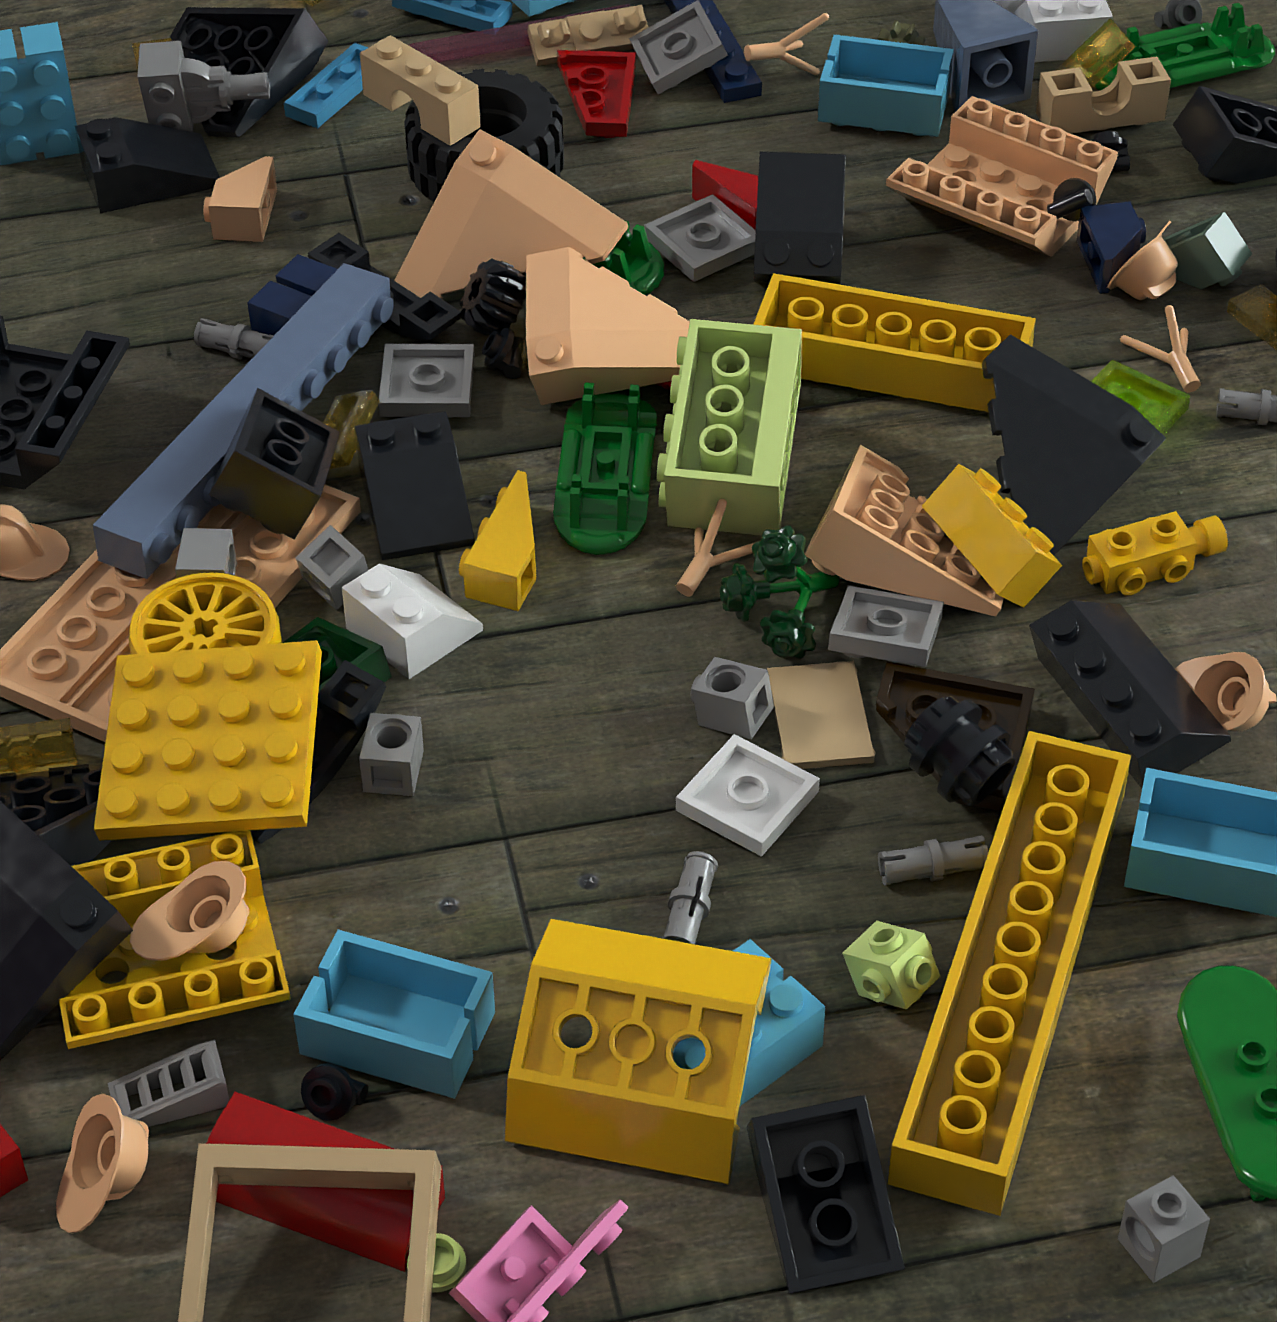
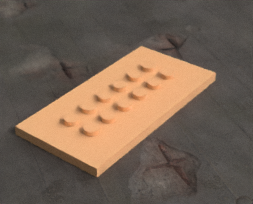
(69, 648)

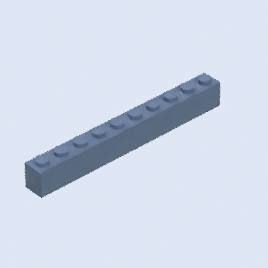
(293, 366)

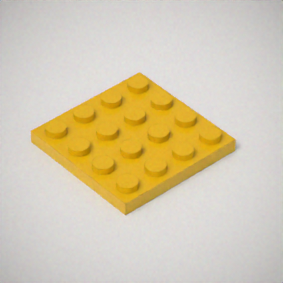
(209, 741)

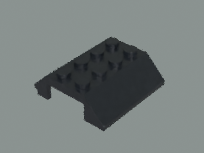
(48, 400)

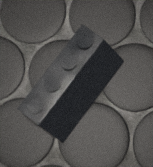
(1126, 687)

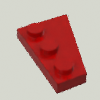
(600, 89)

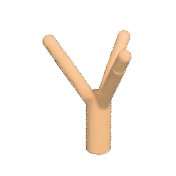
(779, 49)
(1176, 358)
(703, 558)

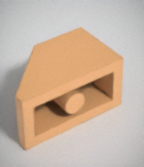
(242, 202)

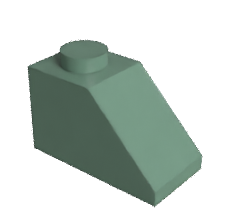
(1209, 252)

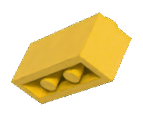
(993, 534)

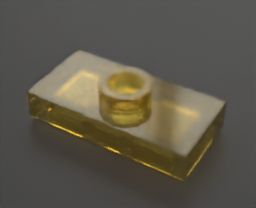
(1100, 52)
(1257, 312)
(343, 415)
(37, 746)

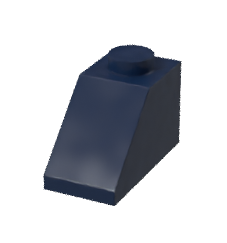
(1108, 239)

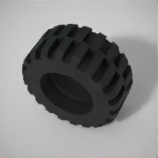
(510, 110)

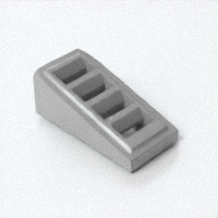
(181, 1067)

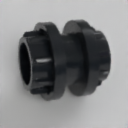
(952, 743)

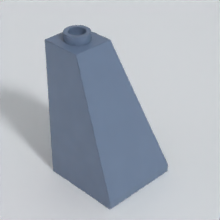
(990, 51)

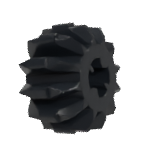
(493, 297)

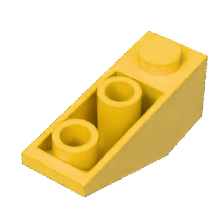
(503, 560)

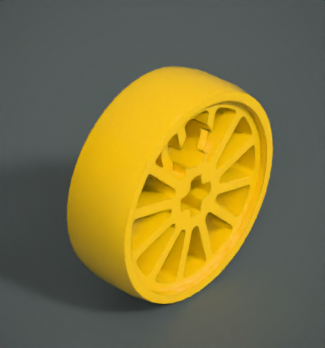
(203, 614)

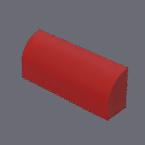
(354, 1219)

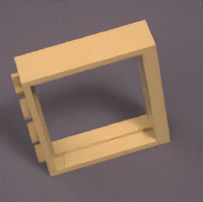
(314, 1168)

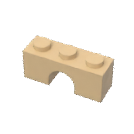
(1133, 98)
(444, 99)

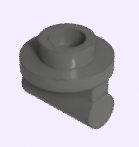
(1179, 14)

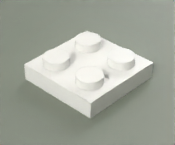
(747, 794)

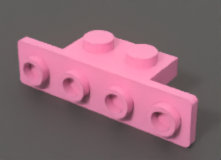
(530, 1265)

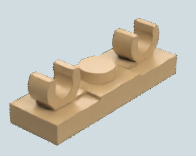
(586, 32)

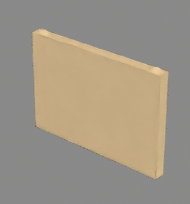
(820, 715)

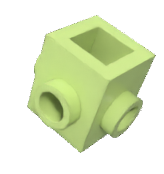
(891, 964)

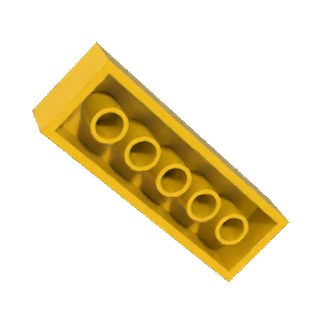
(891, 340)

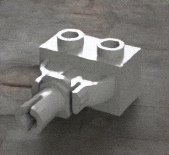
(189, 91)

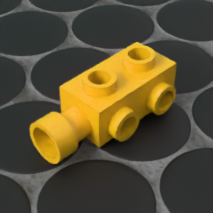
(1150, 551)

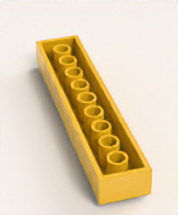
(1009, 976)

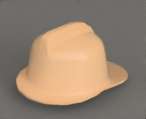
(1148, 271)
(29, 549)
(1230, 688)
(195, 916)
(103, 1162)

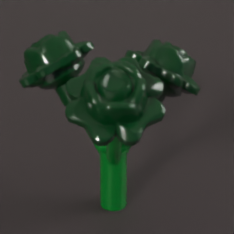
(777, 557)

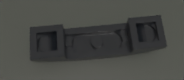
(411, 315)
(340, 723)

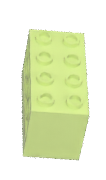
(731, 426)

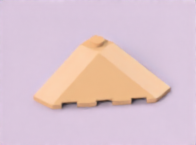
(502, 209)
(594, 329)
(889, 541)

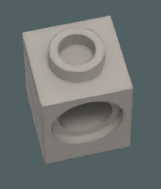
(206, 552)
(330, 564)
(732, 697)
(391, 754)
(1163, 1228)

